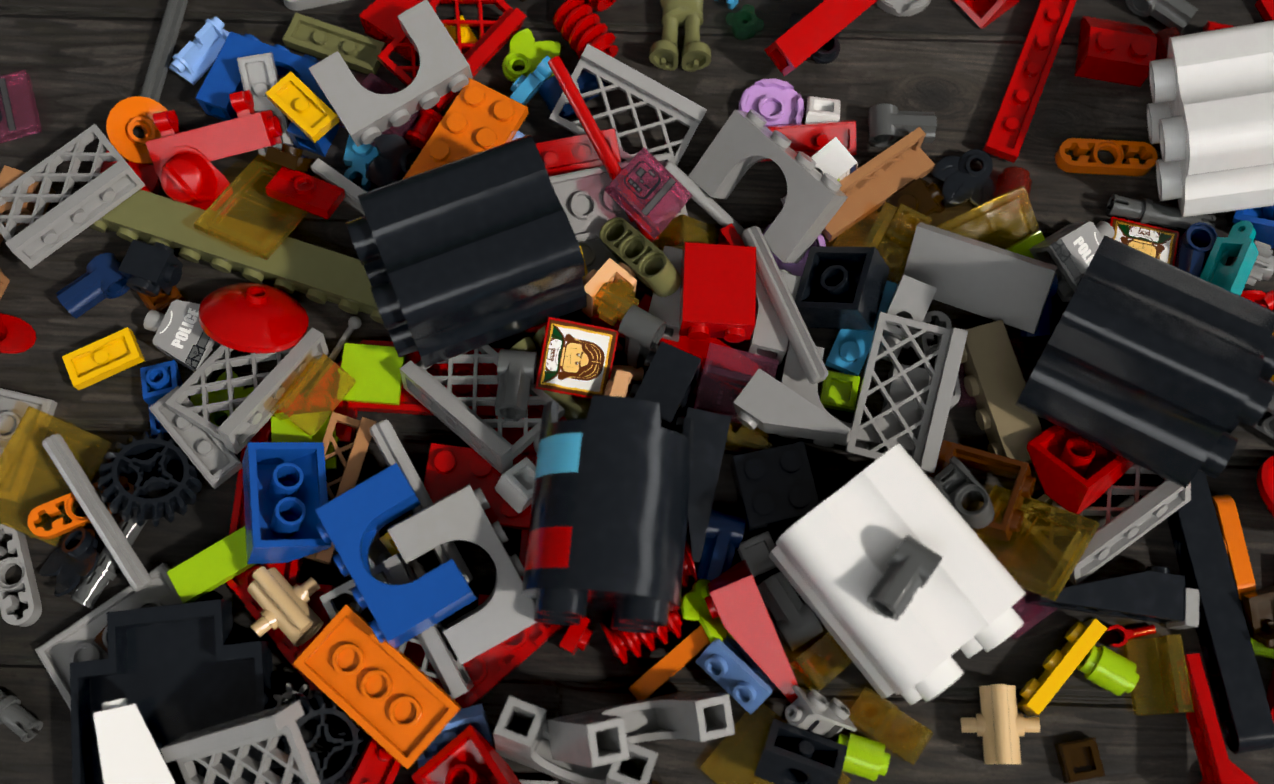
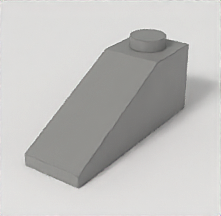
(782, 411)

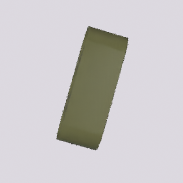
(641, 255)

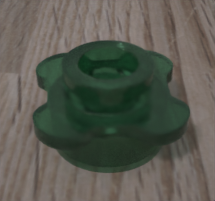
(741, 30)

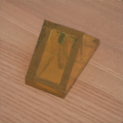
(683, 230)
(821, 663)

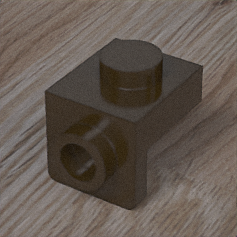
(290, 157)
(920, 197)
(1259, 614)

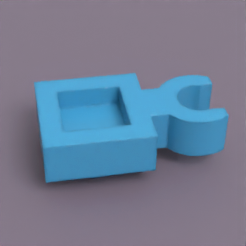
(526, 87)
(358, 160)

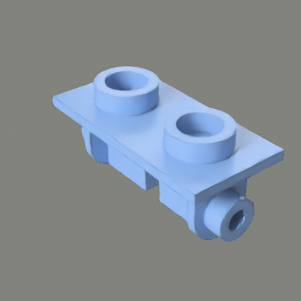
(200, 53)

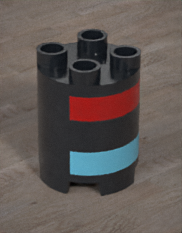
(609, 515)

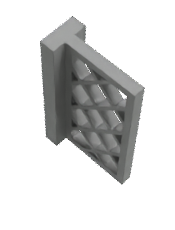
(640, 87)
(74, 211)
(938, 397)
(251, 412)
(465, 422)
(1129, 522)
(433, 640)
(242, 733)

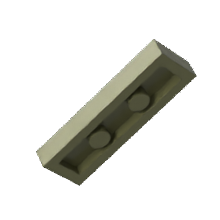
(324, 39)

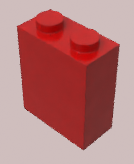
(717, 292)

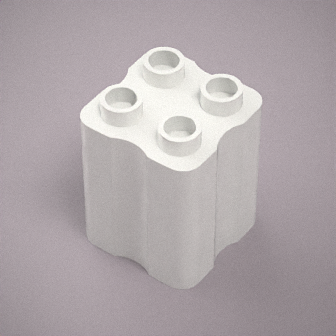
(1215, 119)
(843, 552)

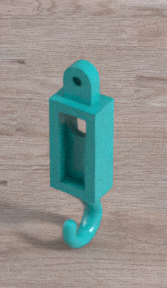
(1239, 245)

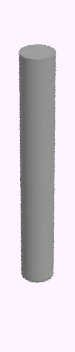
(704, 199)

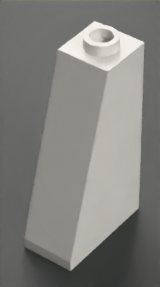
(127, 747)

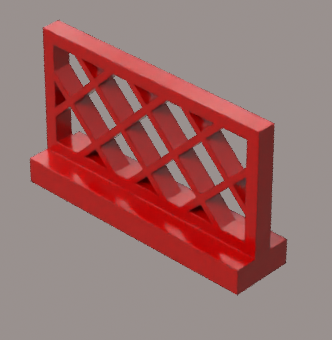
(478, 53)

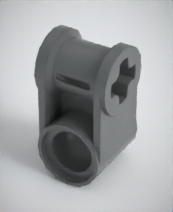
(962, 489)

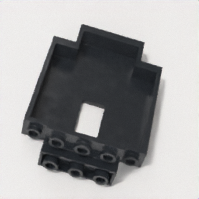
(178, 672)

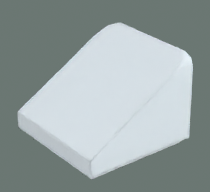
(822, 110)
(517, 485)

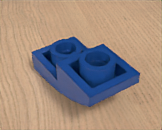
(157, 382)

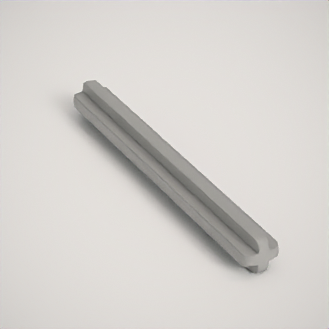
(785, 307)
(393, 453)
(97, 512)

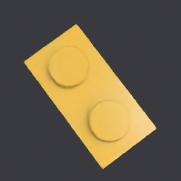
(302, 107)
(103, 358)

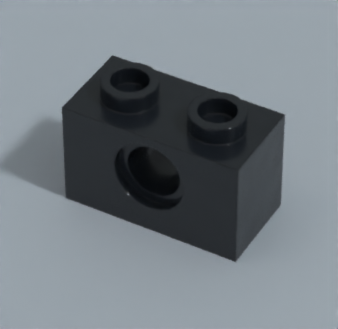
(799, 757)

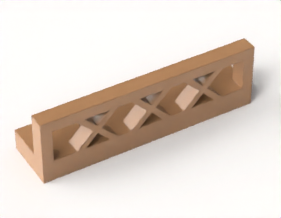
(879, 180)
(351, 467)

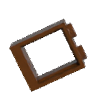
(1000, 466)

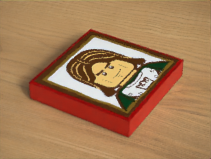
(1147, 238)
(576, 358)

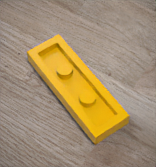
(1060, 666)

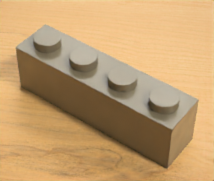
(996, 384)

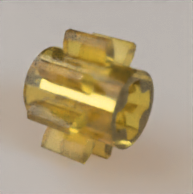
(615, 301)

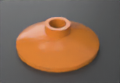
(126, 115)

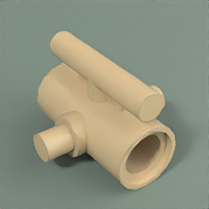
(284, 606)
(1000, 724)

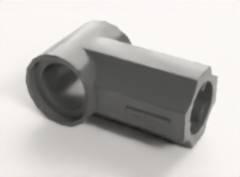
(1169, 12)
(889, 125)
(641, 334)
(515, 375)
(907, 572)
(792, 618)

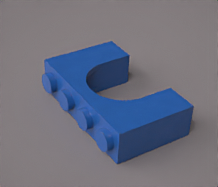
(225, 79)
(351, 525)

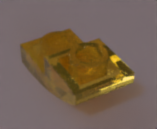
(898, 240)
(747, 440)
(890, 726)

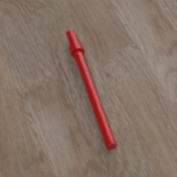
(589, 125)

